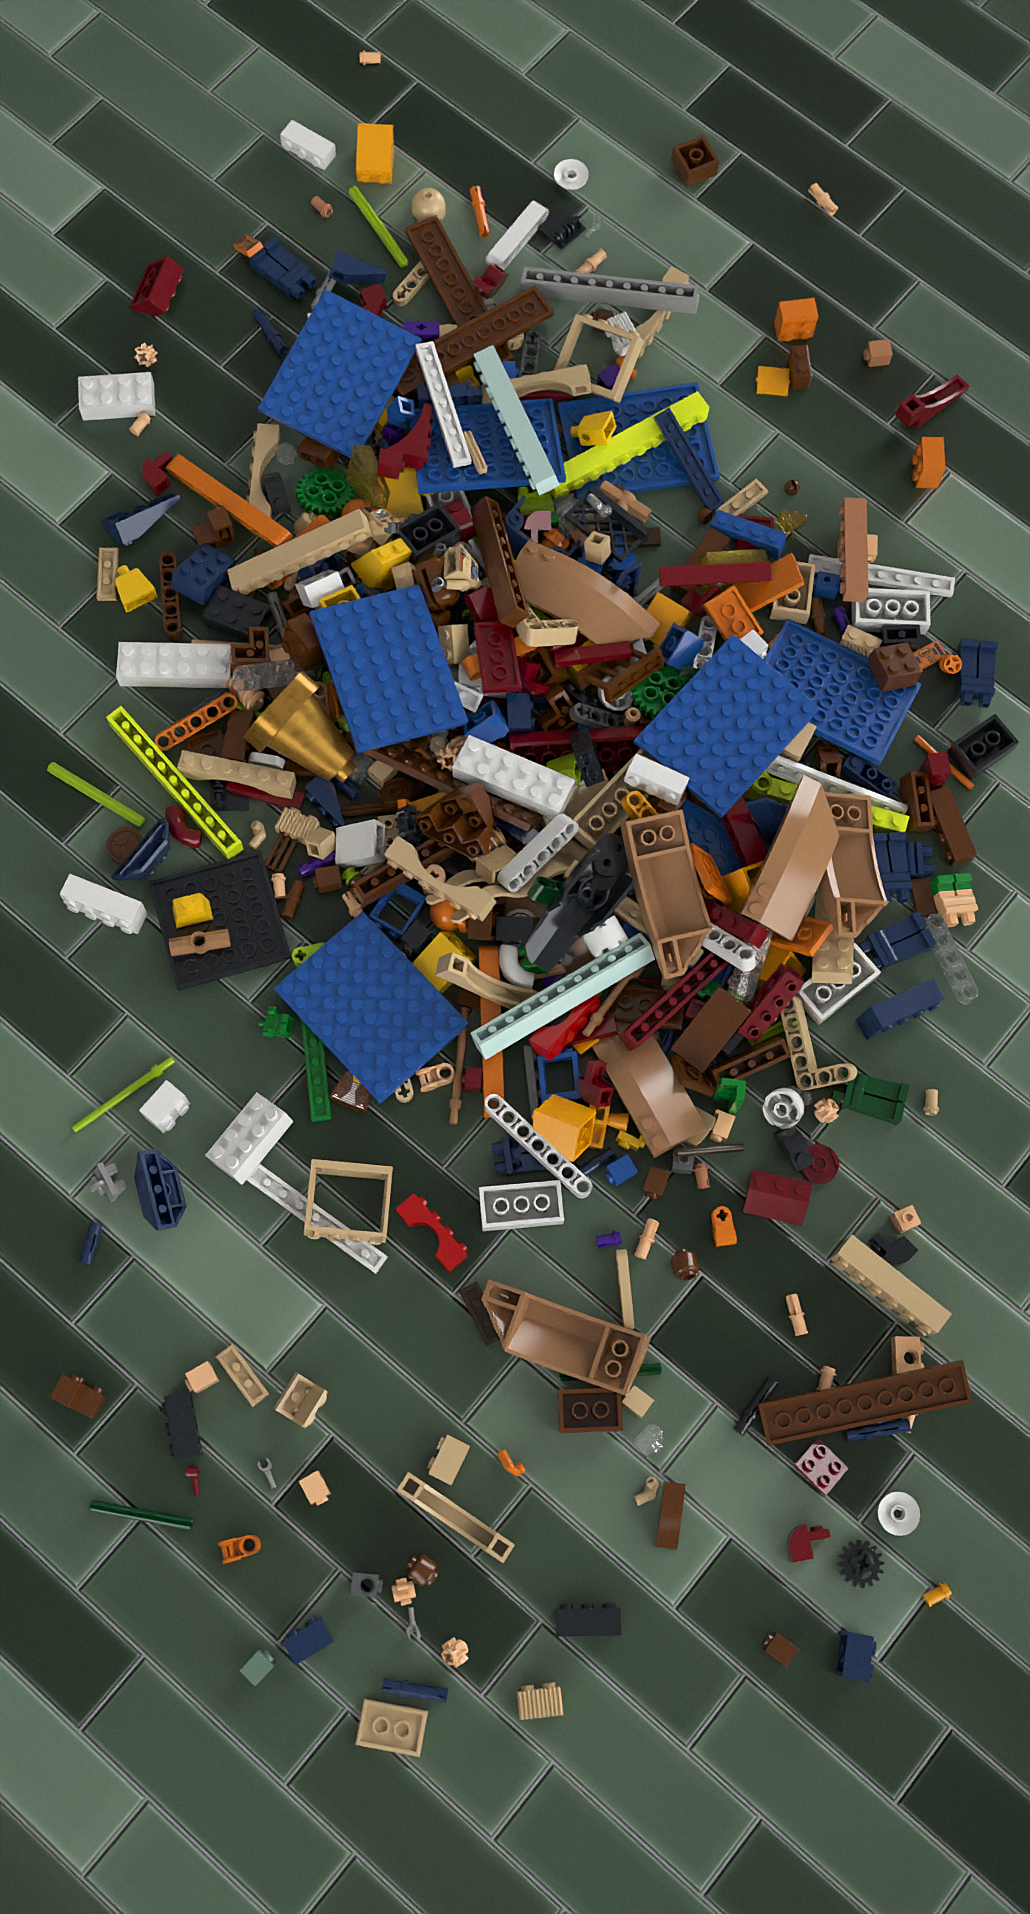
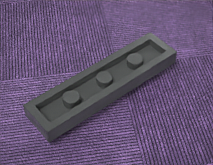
(532, 1077)

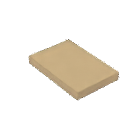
(391, 1727)

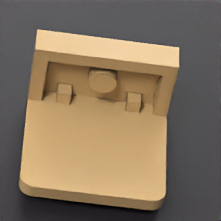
(301, 1400)

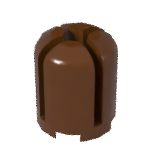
(424, 575)

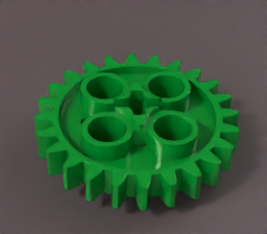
(324, 492)
(659, 690)

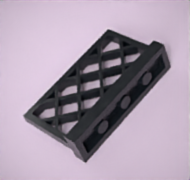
(629, 525)

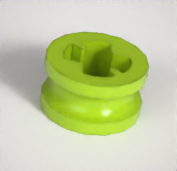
(349, 875)

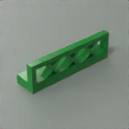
(731, 1092)

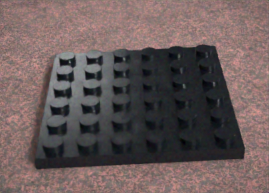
(239, 902)

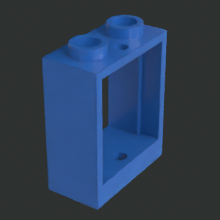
(410, 895)
(566, 1054)

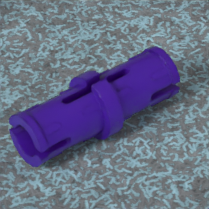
(309, 867)

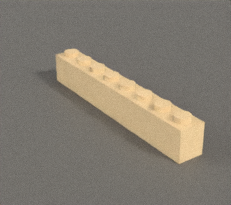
(300, 552)

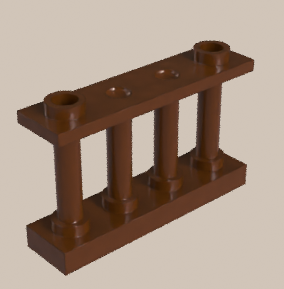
(623, 681)

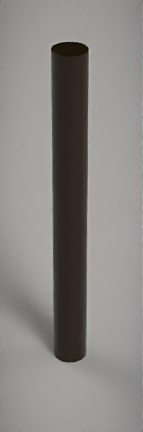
(708, 1150)

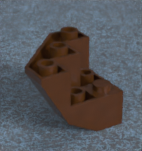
(460, 820)

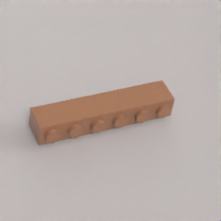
(854, 549)

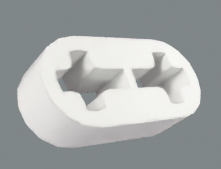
(266, 760)

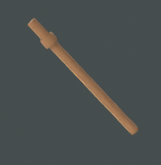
(597, 1017)
(455, 1102)

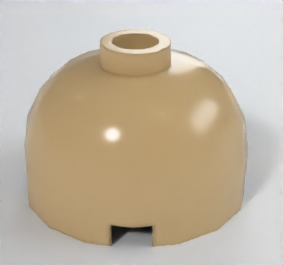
(428, 203)

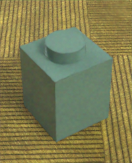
(258, 1666)

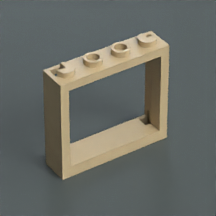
(627, 365)
(350, 1170)

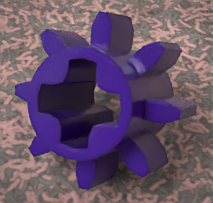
(393, 433)

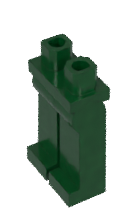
(873, 1097)

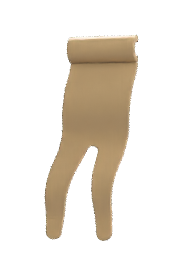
(556, 865)

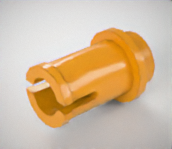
(937, 1594)

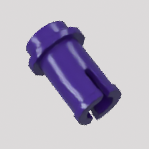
(841, 617)
(608, 1239)

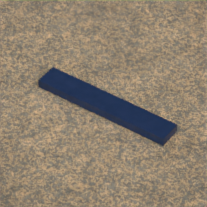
(688, 459)

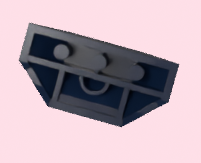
(146, 855)
(159, 1190)

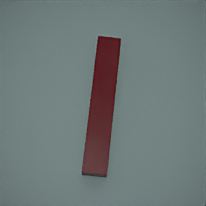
(714, 574)

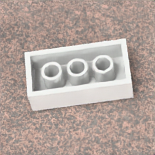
(116, 396)
(892, 608)
(103, 904)
(824, 999)
(249, 1138)
(521, 1205)

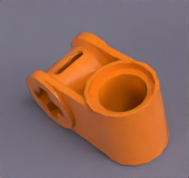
(723, 1231)
(235, 1548)

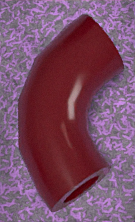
(180, 830)

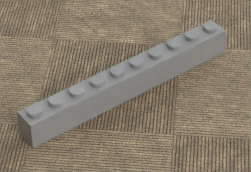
(612, 290)

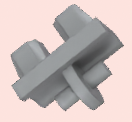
(103, 1183)

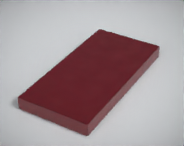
(497, 657)

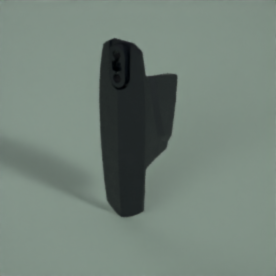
(581, 902)

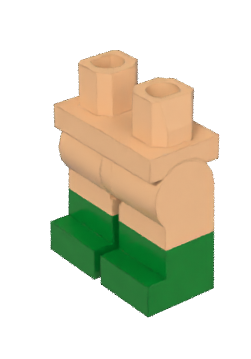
(954, 898)

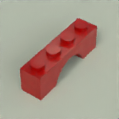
(551, 1040)
(415, 1212)

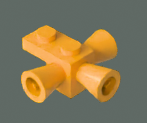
(604, 1118)

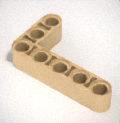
(546, 632)
(806, 1050)

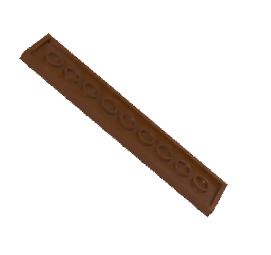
(449, 275)
(488, 329)
(431, 773)
(865, 1402)

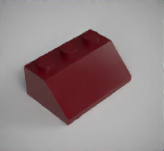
(157, 287)
(777, 1197)

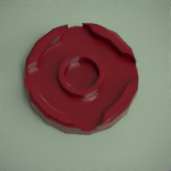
(824, 1166)

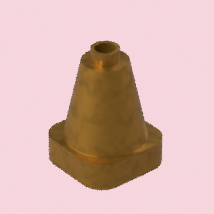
(303, 731)

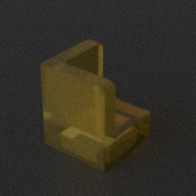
(791, 521)

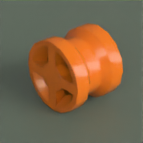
(954, 664)

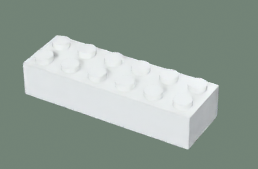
(173, 665)
(513, 777)

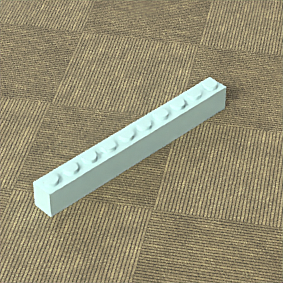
(516, 421)
(562, 996)

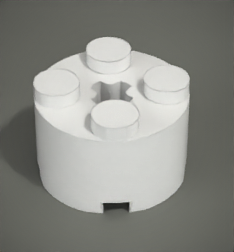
(605, 937)

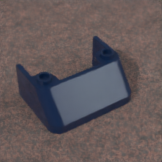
(517, 540)

